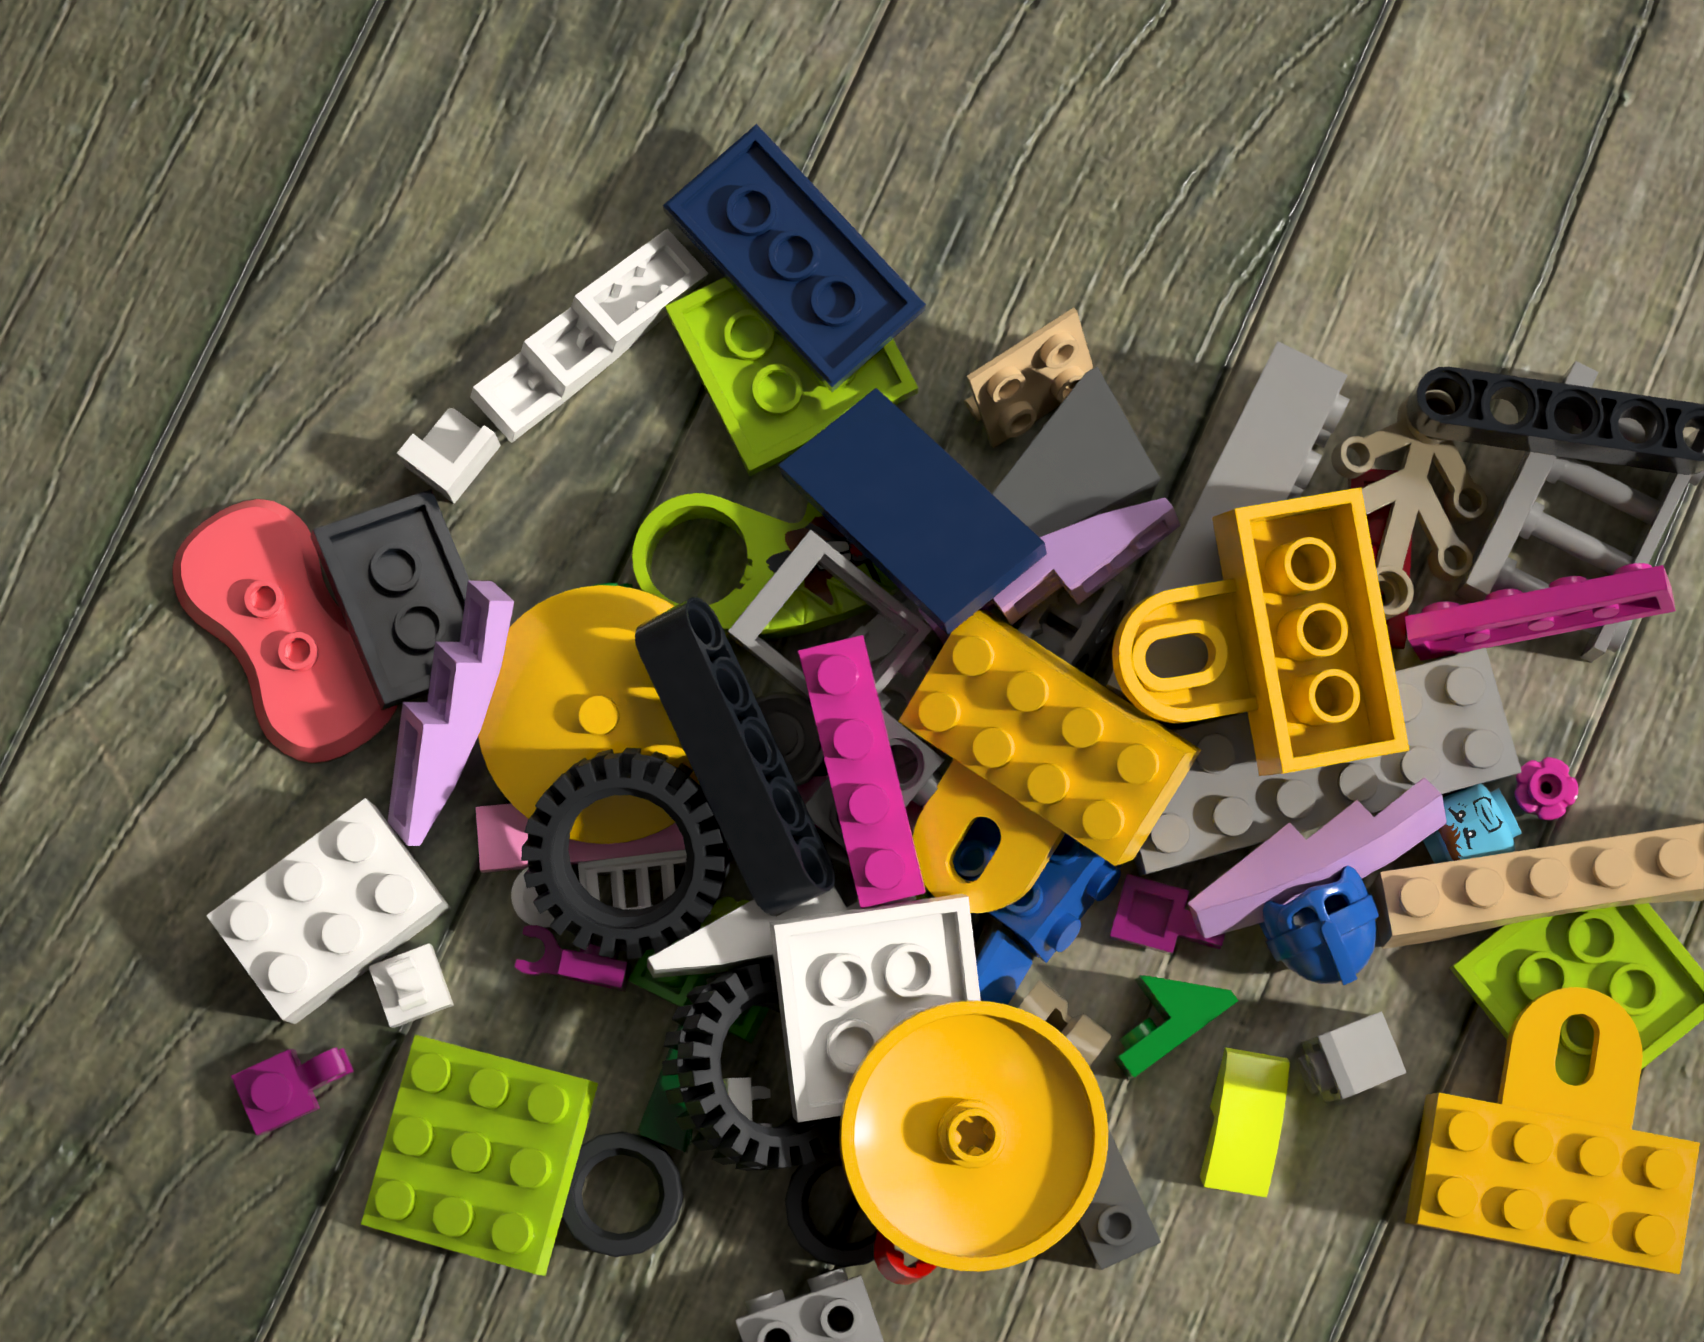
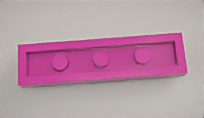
(1517, 616)
(862, 771)

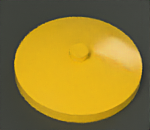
(576, 690)
(973, 1135)

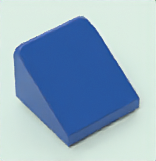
(1001, 968)

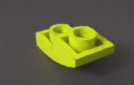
(1246, 1122)

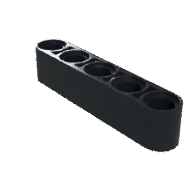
(1536, 427)
(734, 757)

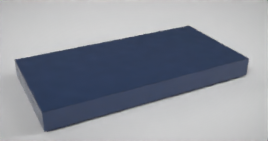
(794, 258)
(913, 510)

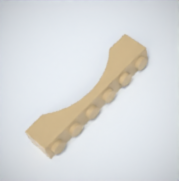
(1537, 883)

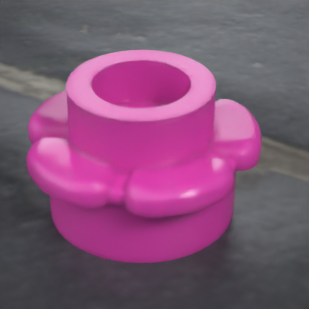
(1531, 797)

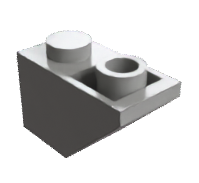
(1350, 1059)

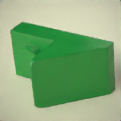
(1185, 1011)

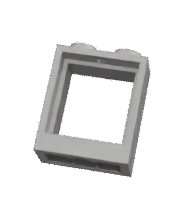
(813, 550)

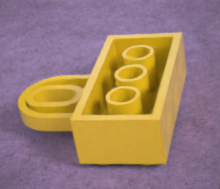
(1287, 636)
(1035, 755)
(1555, 1158)

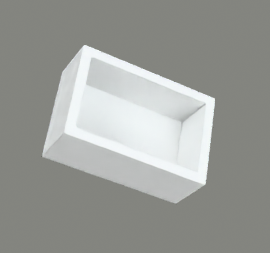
(328, 912)

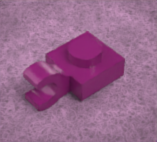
(1154, 917)
(579, 966)
(283, 1087)

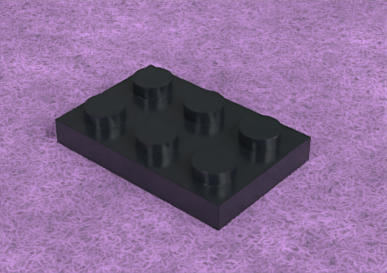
(396, 590)

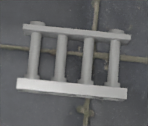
(1523, 516)

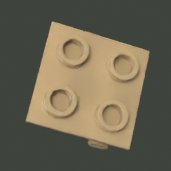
(1029, 378)

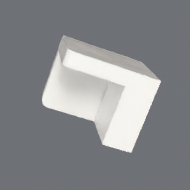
(450, 454)

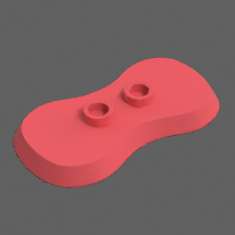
(262, 593)

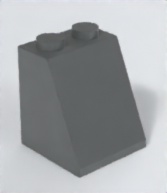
(1079, 463)

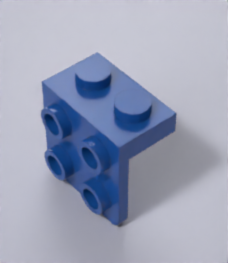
(1052, 909)

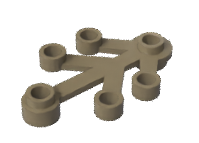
(1412, 497)

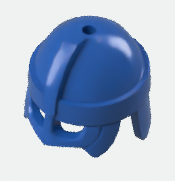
(1325, 930)

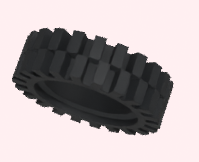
(572, 904)
(703, 1089)

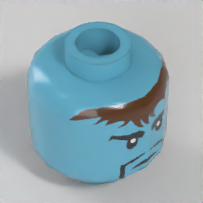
(1475, 827)

